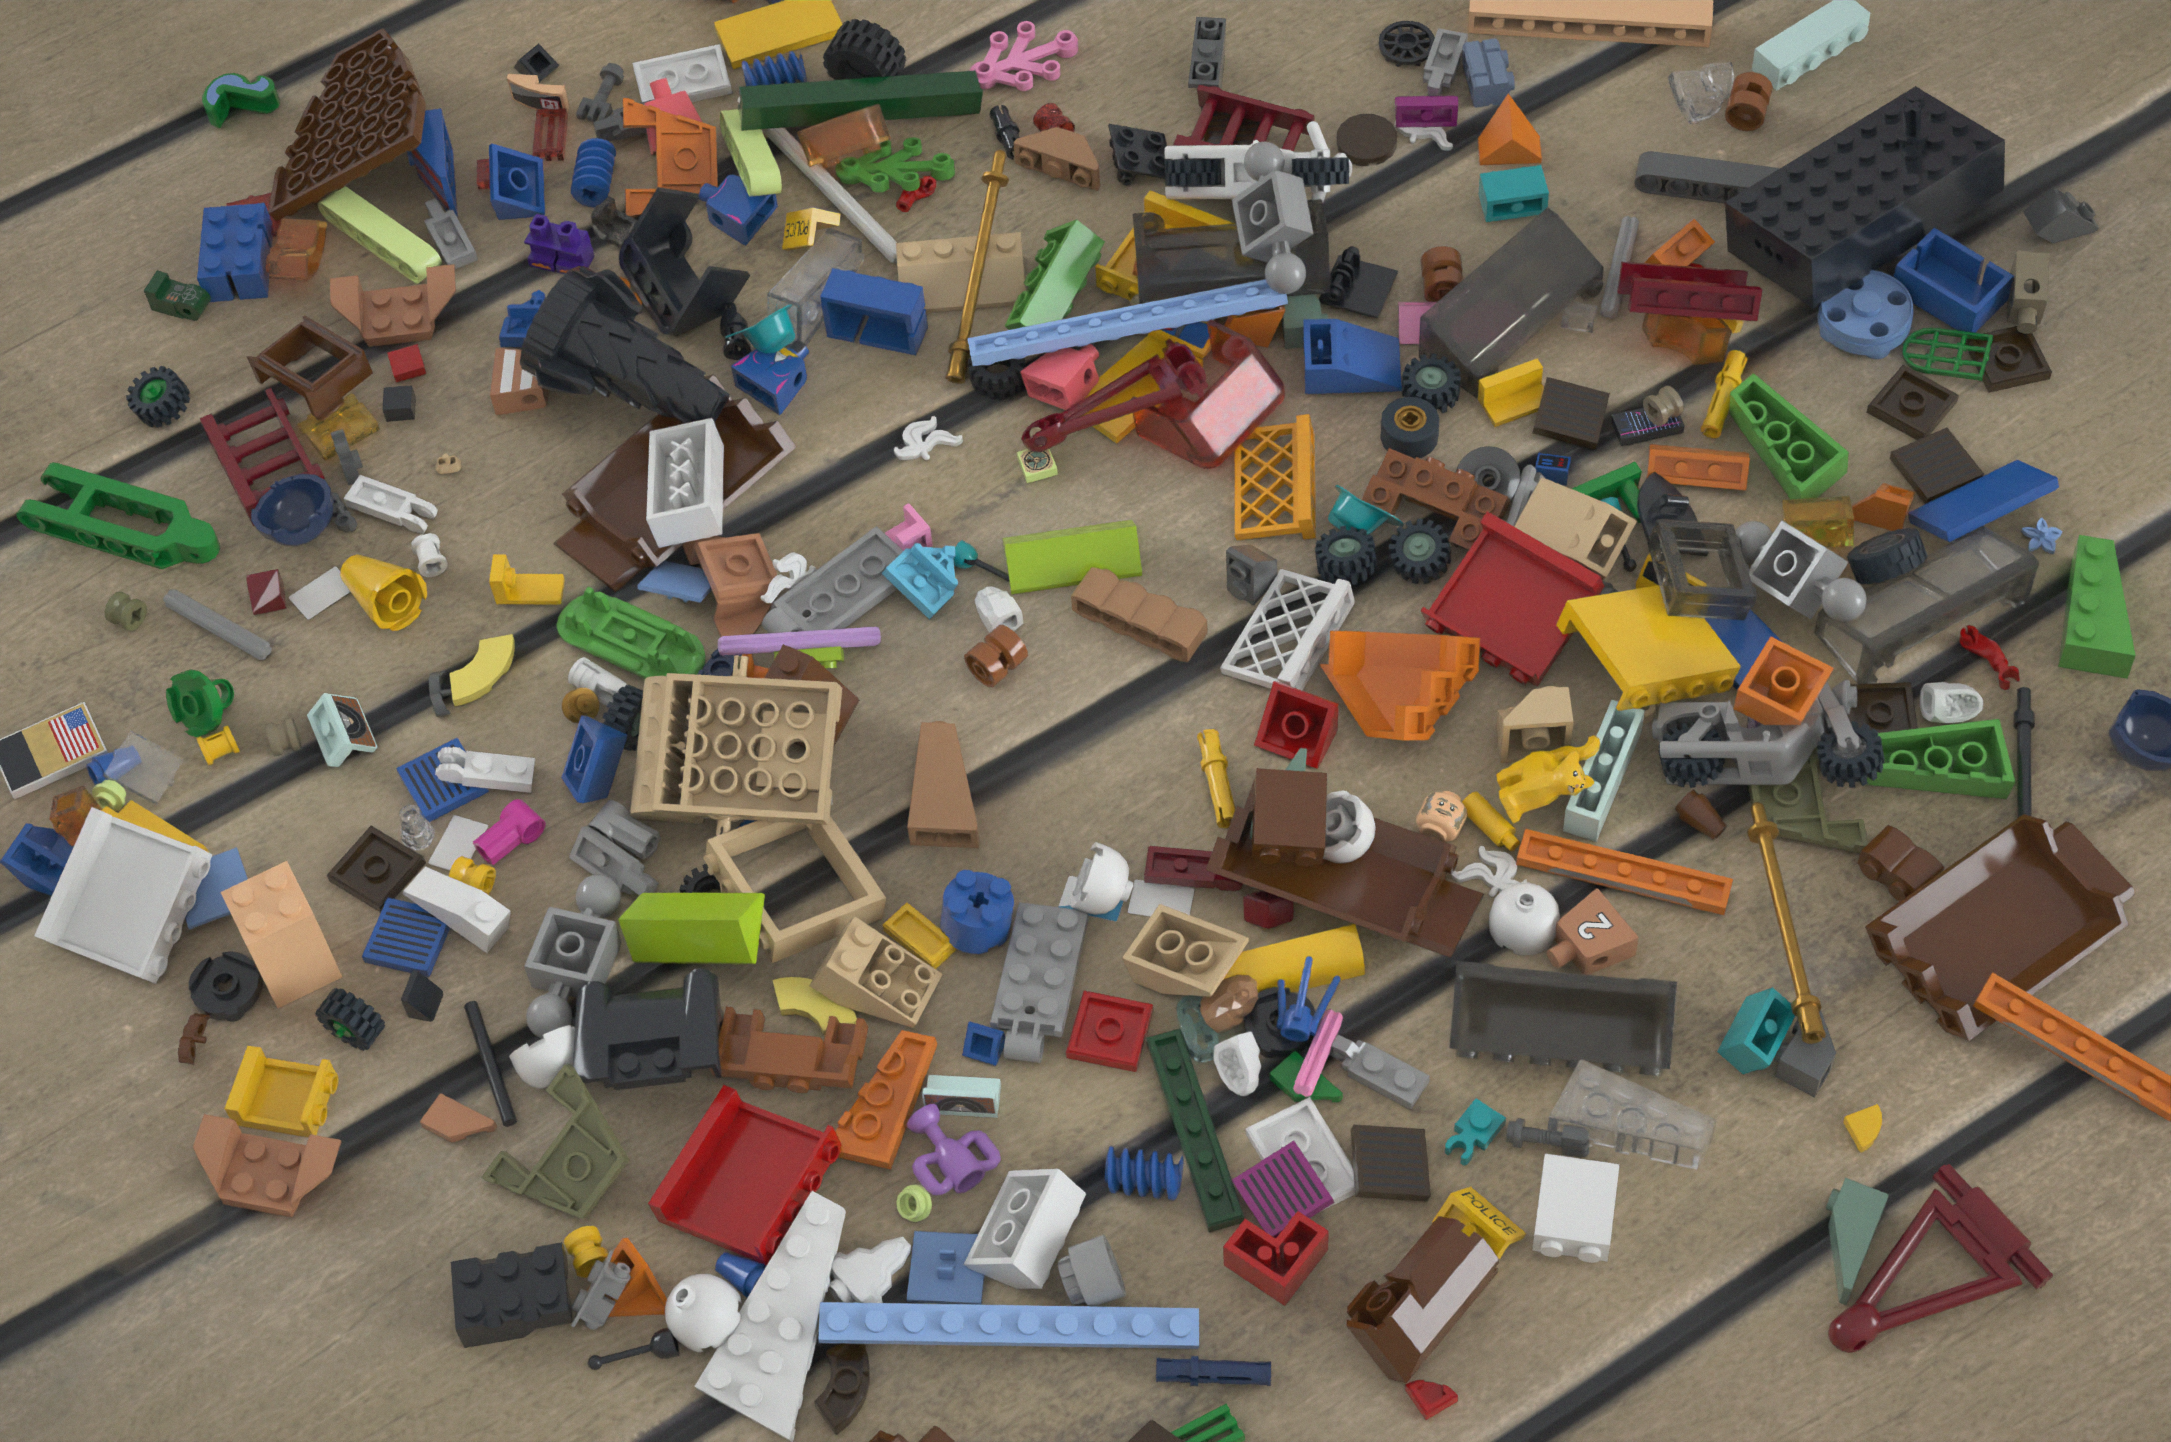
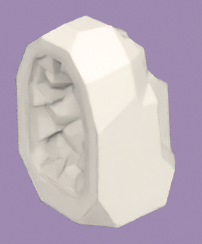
(998, 608)
(1949, 702)
(1238, 1063)

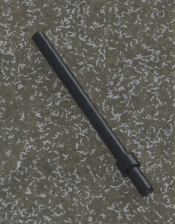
(2024, 722)

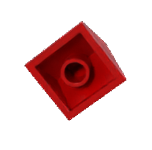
(1297, 721)

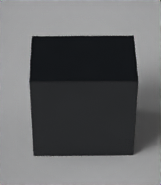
(399, 403)

